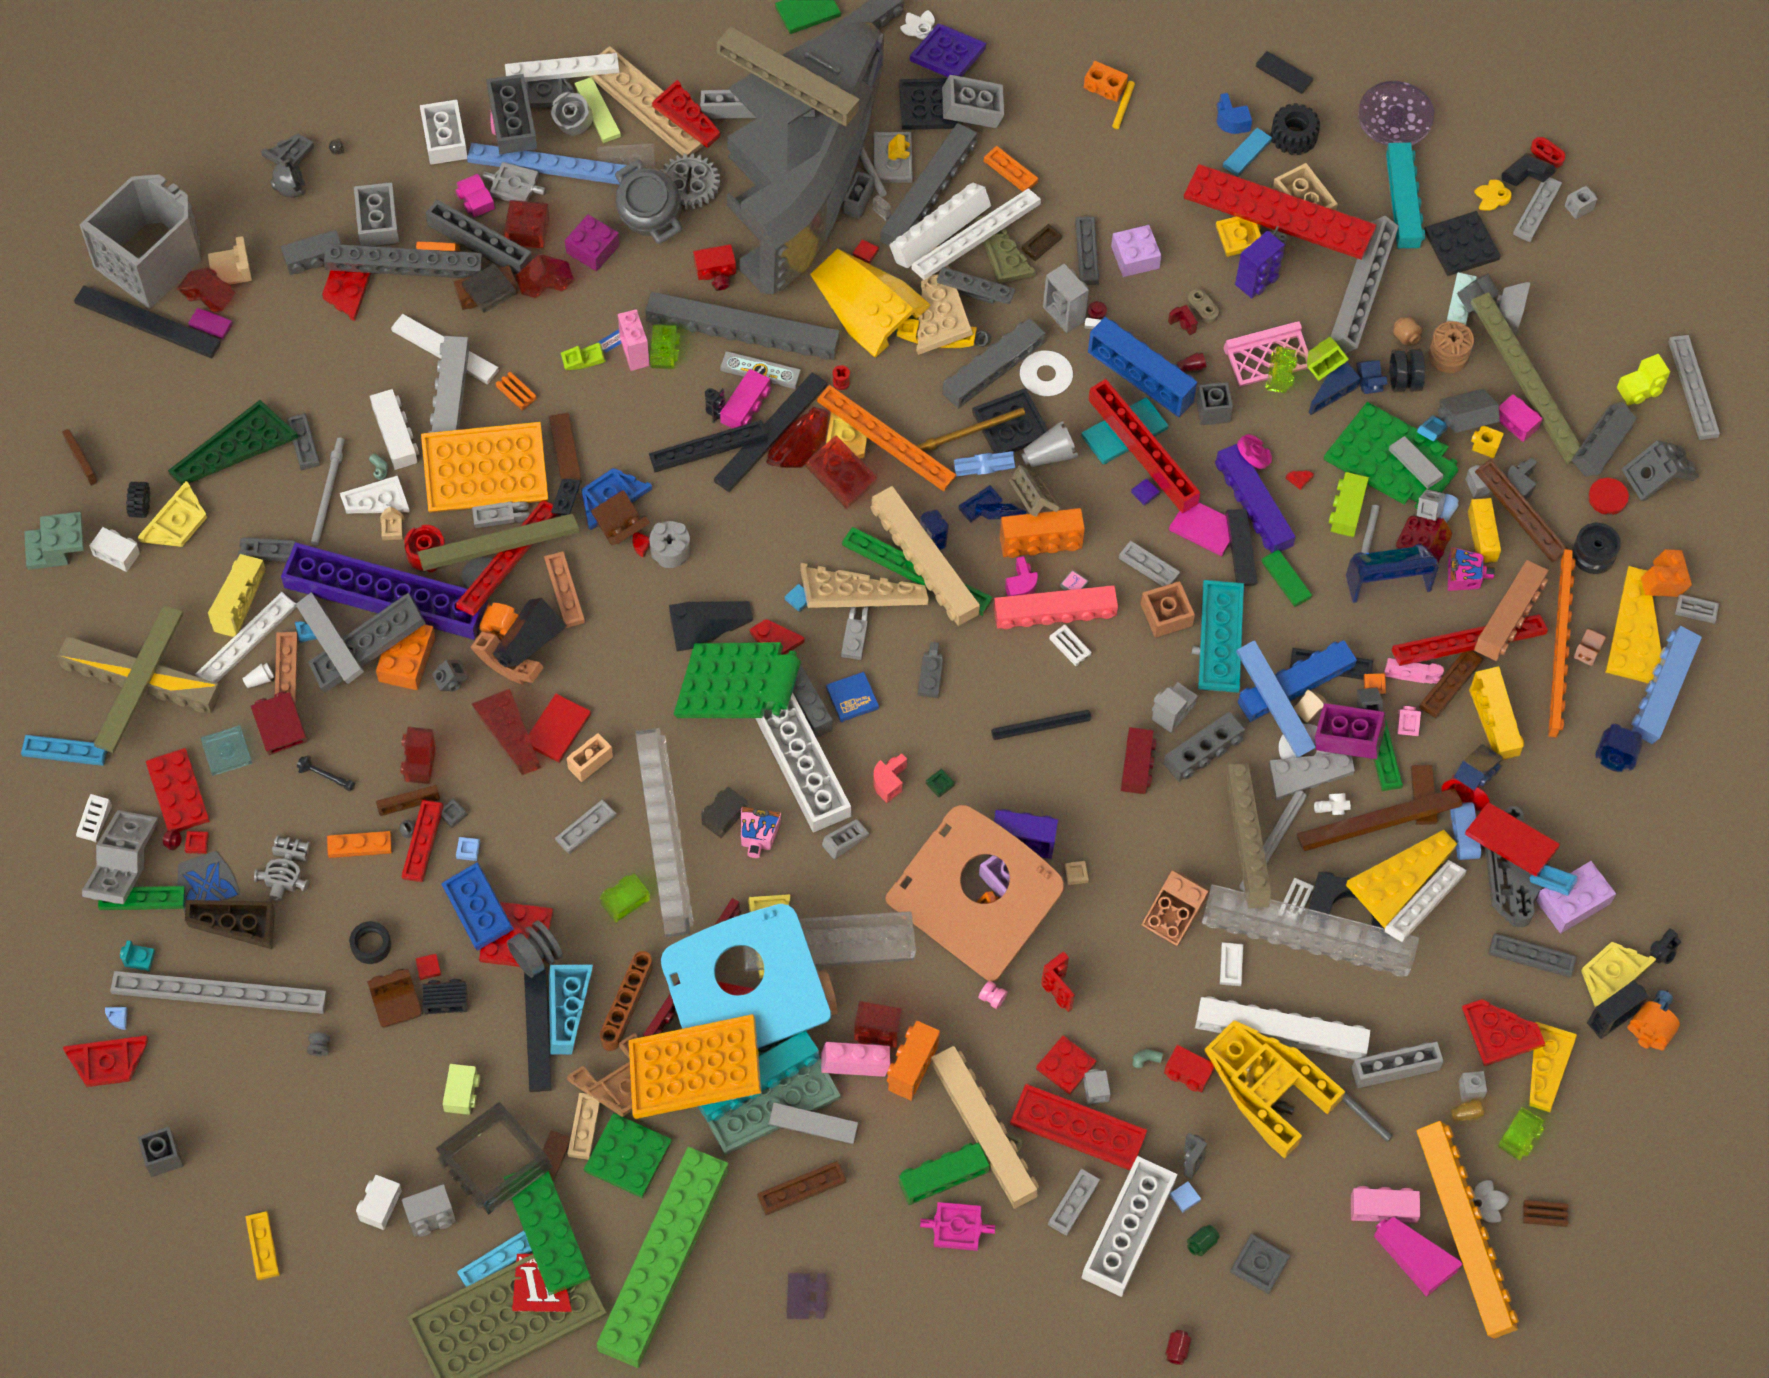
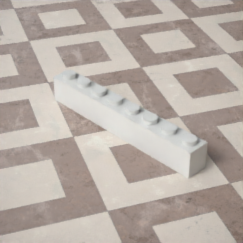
(1290, 1029)

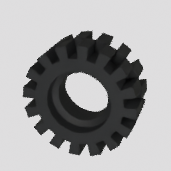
(138, 499)

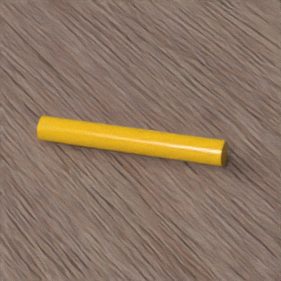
(1123, 105)

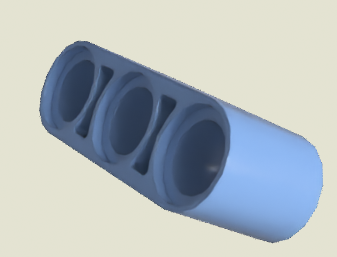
(1461, 820)

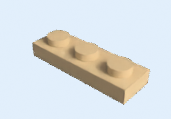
(584, 1127)

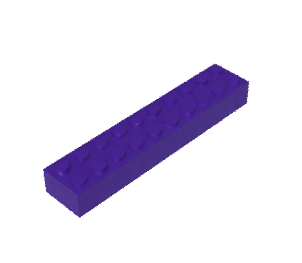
(377, 587)

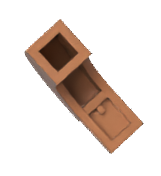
(484, 648)

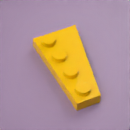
(1550, 1065)

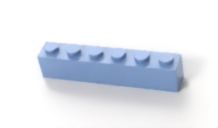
(1666, 684)

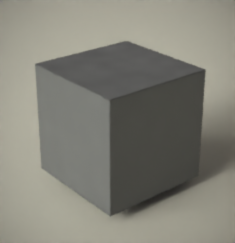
(1214, 403)
(160, 1151)

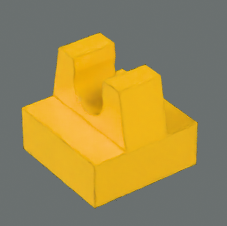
(897, 148)

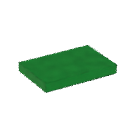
(806, 13)

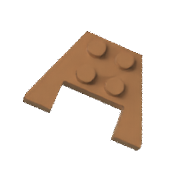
(612, 1090)

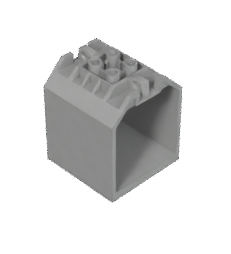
(121, 216)

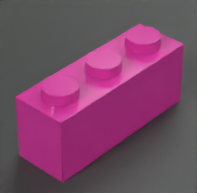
(745, 400)

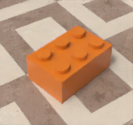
(407, 659)
(913, 1060)

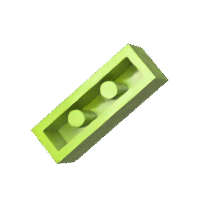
(1348, 504)

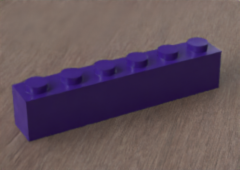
(1256, 499)

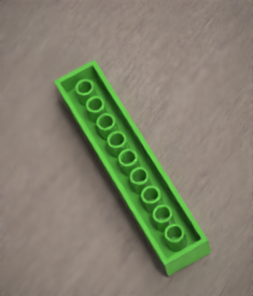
(662, 1257)

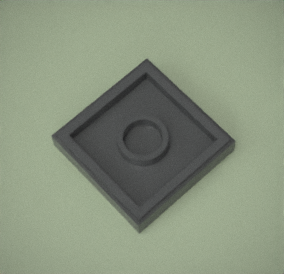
(1259, 1263)

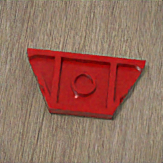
(346, 291)
(107, 1060)

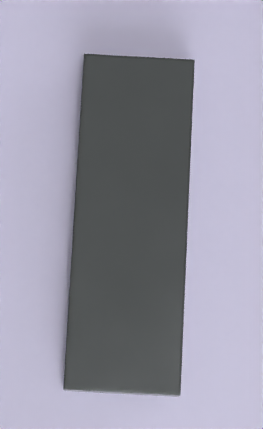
(304, 445)

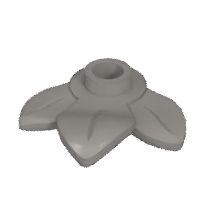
(1490, 1201)

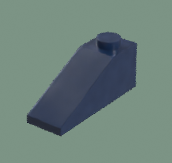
(1336, 385)

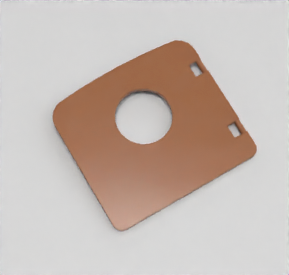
(976, 933)

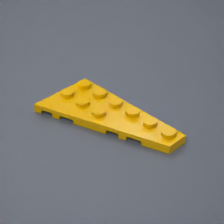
(1636, 637)
(1398, 879)

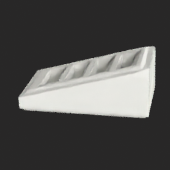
(87, 815)

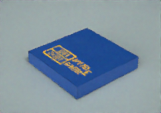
(852, 697)

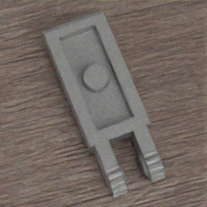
(499, 514)
(855, 635)

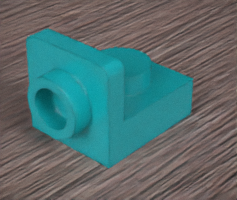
(137, 956)

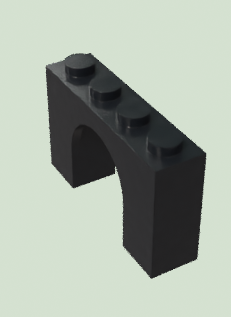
(1329, 890)

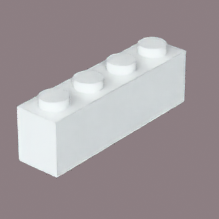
(393, 429)

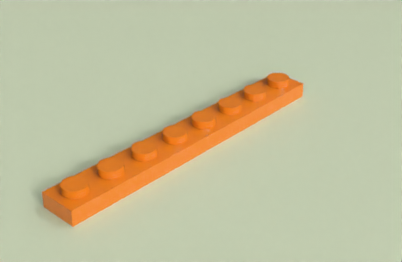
(886, 438)

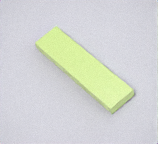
(602, 118)

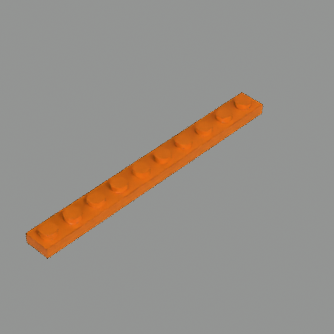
(1561, 651)

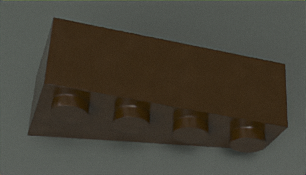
(237, 920)

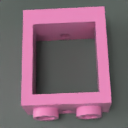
(633, 340)

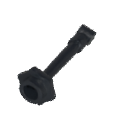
(305, 765)

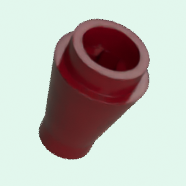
(1195, 362)

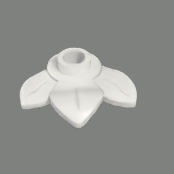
(917, 25)

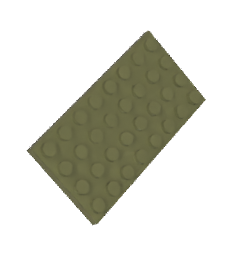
(479, 1332)

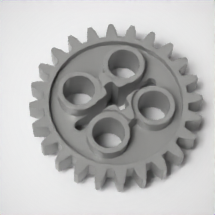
(706, 182)

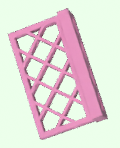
(1260, 340)

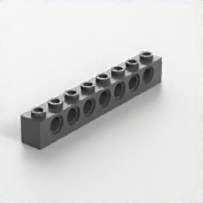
(401, 261)

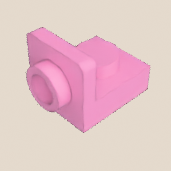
(1408, 721)

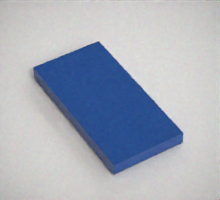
(477, 906)

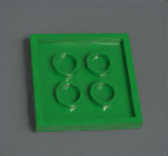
(627, 1155)

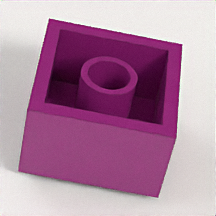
(592, 242)

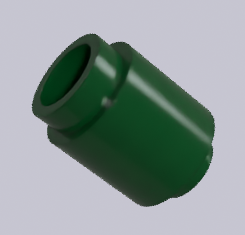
(1203, 1240)

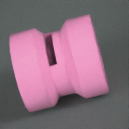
(993, 994)

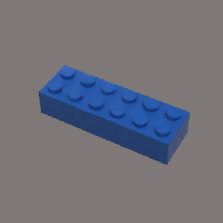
(1142, 366)

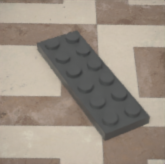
(371, 639)

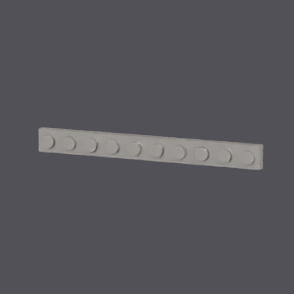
(218, 992)

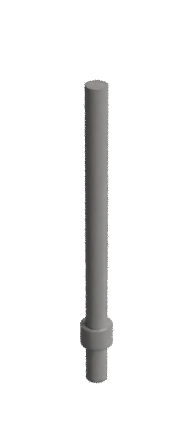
(335, 458)

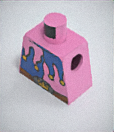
(758, 829)

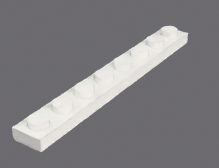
(976, 234)

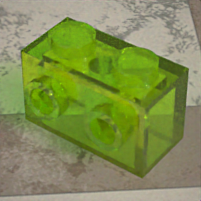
(663, 346)
(1280, 369)

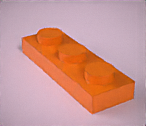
(1010, 169)
(359, 844)

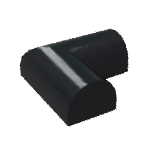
(1528, 166)

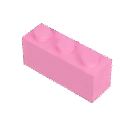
(855, 1059)
(1384, 1204)

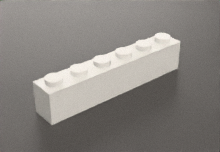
(940, 225)

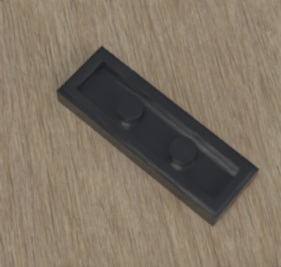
(1284, 72)

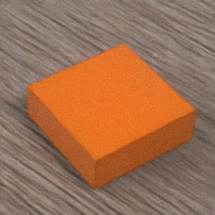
(1375, 681)

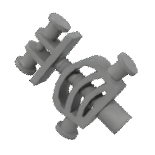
(278, 869)

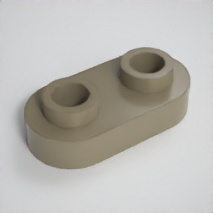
(1202, 304)

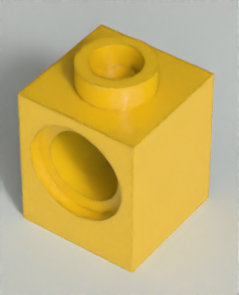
(1487, 448)

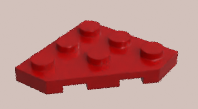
(1500, 1032)

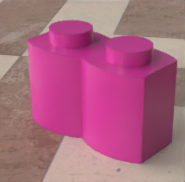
(475, 196)

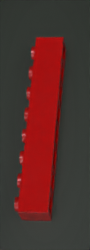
(1144, 446)

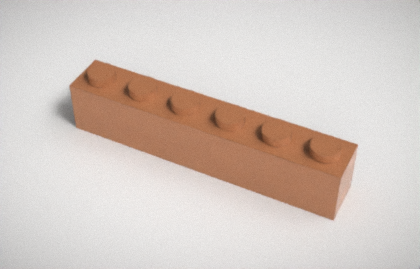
(1511, 611)

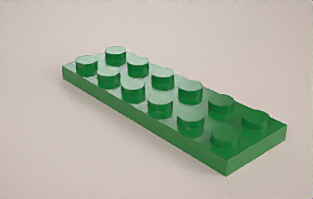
(550, 1235)

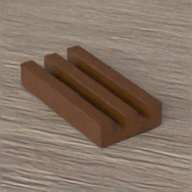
(1545, 1205)

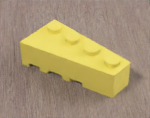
(236, 595)

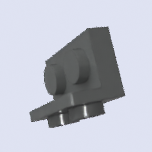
(1195, 1154)

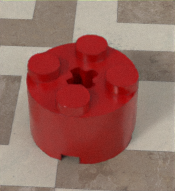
(421, 539)

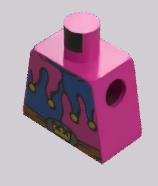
(1466, 570)

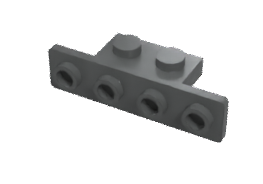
(975, 287)

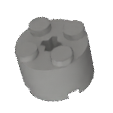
(575, 123)
(669, 544)

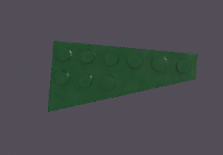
(243, 438)

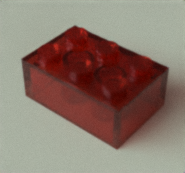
(841, 472)

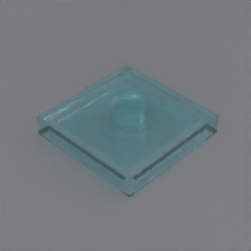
(226, 750)

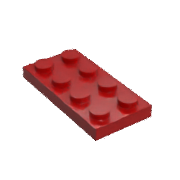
(177, 790)

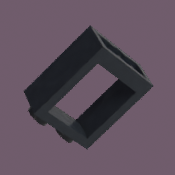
(1617, 1009)

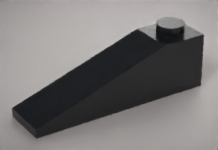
(706, 620)

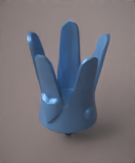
(1663, 998)

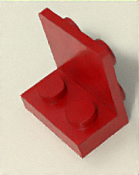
(1052, 981)

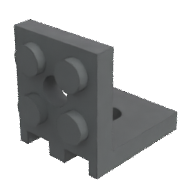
(1665, 462)

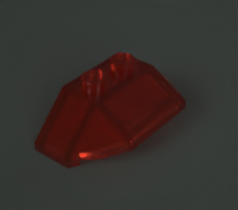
(799, 440)

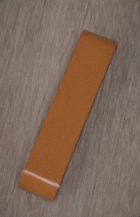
(624, 1010)

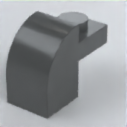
(1519, 477)

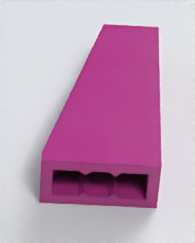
(1417, 1256)

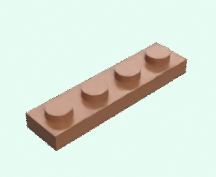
(564, 589)
(286, 663)

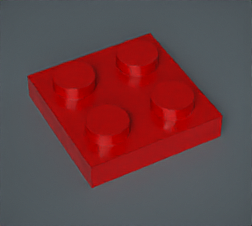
(1066, 1064)

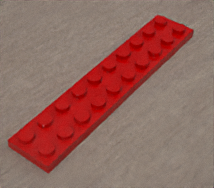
(1275, 208)

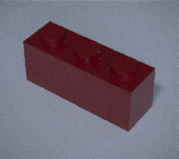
(1138, 760)

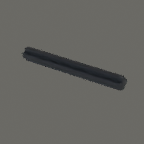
(1041, 724)

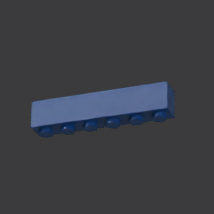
(1301, 677)

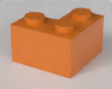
(1667, 576)

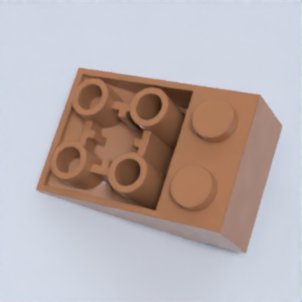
(1176, 907)

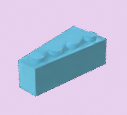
(566, 1001)

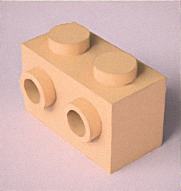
(589, 757)

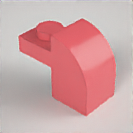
(885, 777)

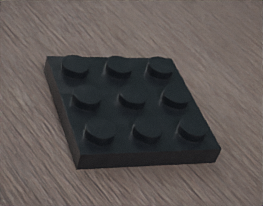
(923, 104)
(1462, 243)
(1016, 432)

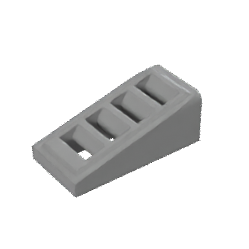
(835, 847)

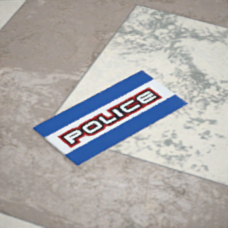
(610, 341)

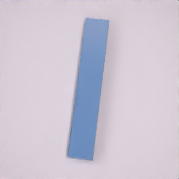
(1275, 699)

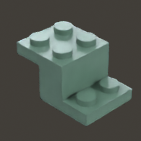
(54, 540)

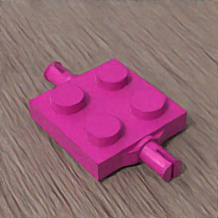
(957, 1226)

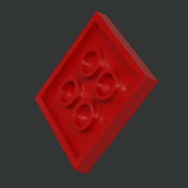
(520, 918)

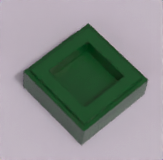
(940, 783)

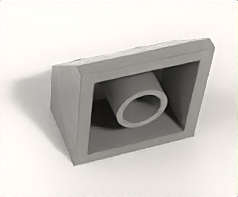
(1512, 304)

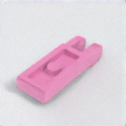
(1414, 672)

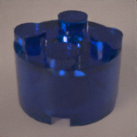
(1619, 748)

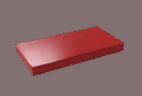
(1512, 839)

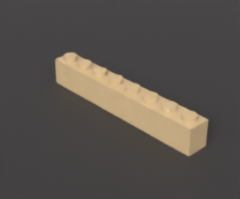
(925, 556)
(984, 1127)

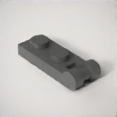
(266, 548)

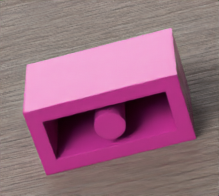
(1519, 418)

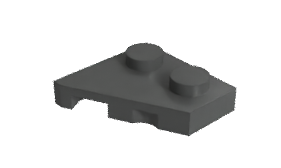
(295, 147)

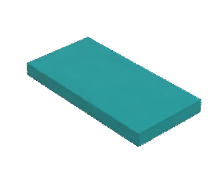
(1108, 445)

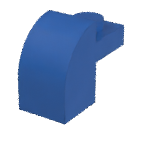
(1232, 119)

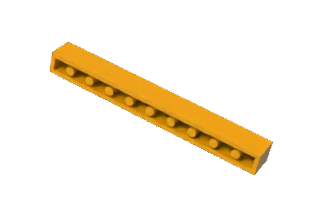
(1467, 1229)

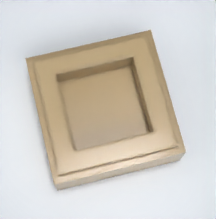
(1076, 873)

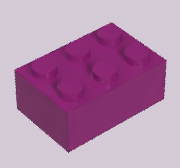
(1350, 731)

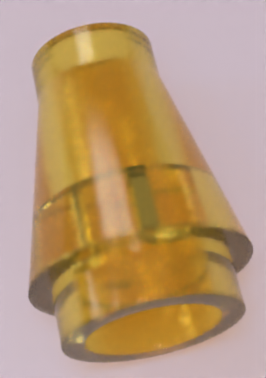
(1468, 1111)

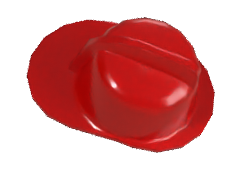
(1466, 794)

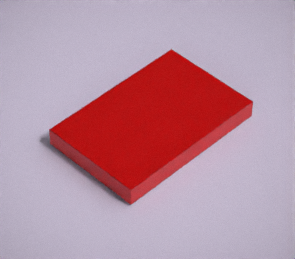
(558, 727)

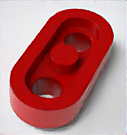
(1549, 151)

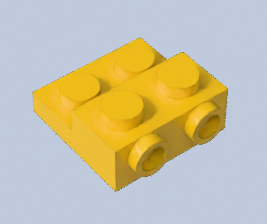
(1237, 234)

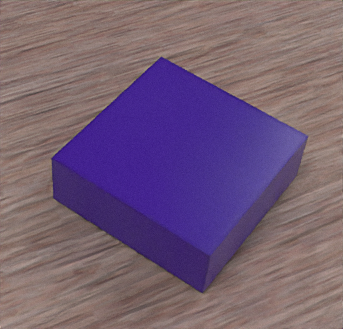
(1145, 491)

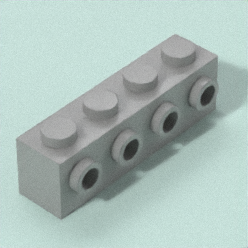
(1397, 1064)

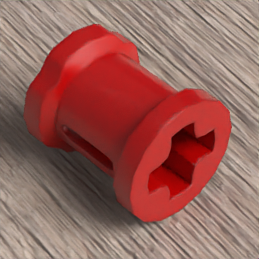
(841, 377)

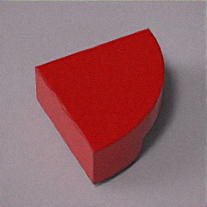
(1299, 478)
(640, 543)

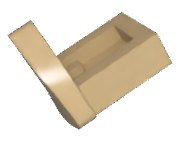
(392, 524)
(1310, 705)

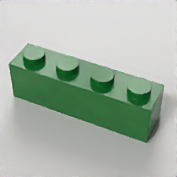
(943, 1173)

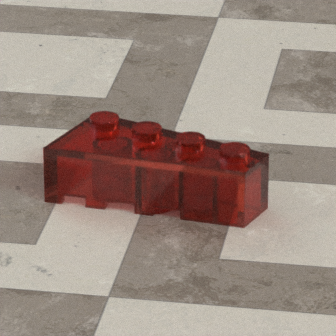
(506, 725)

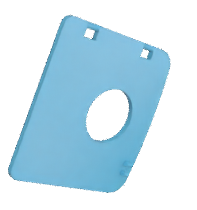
(783, 1003)

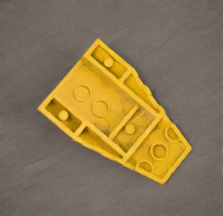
(866, 299)

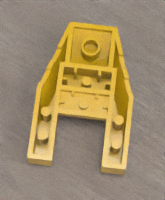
(1260, 1072)

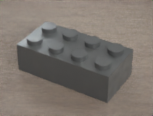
(511, 114)

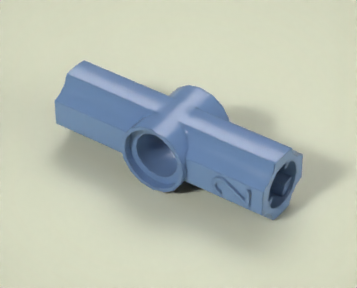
(984, 463)

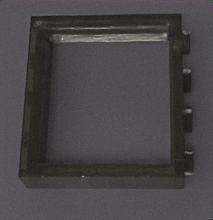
(512, 1185)

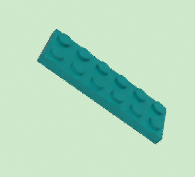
(1220, 636)

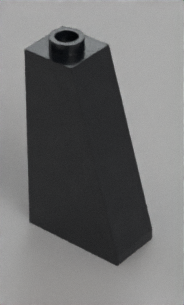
(528, 633)

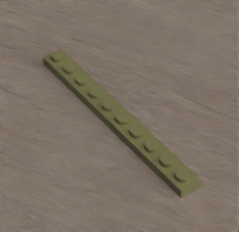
(1526, 376)

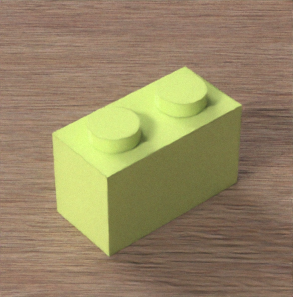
(460, 1089)

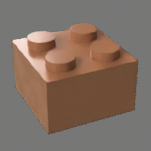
(1167, 609)

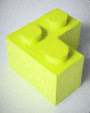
(1645, 382)

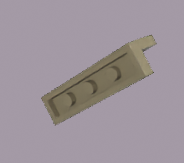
(1032, 491)

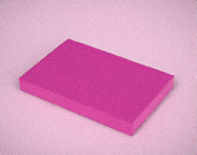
(1203, 528)

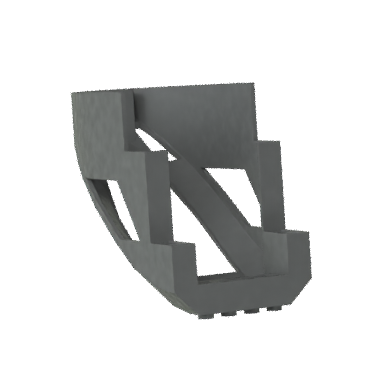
(800, 161)

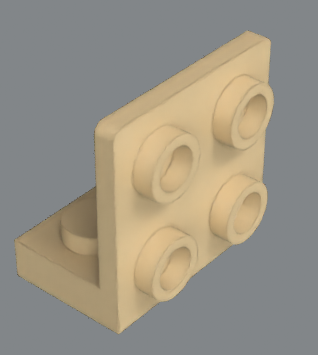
(232, 265)

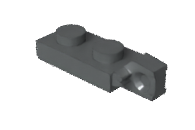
(930, 672)

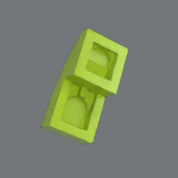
(582, 358)

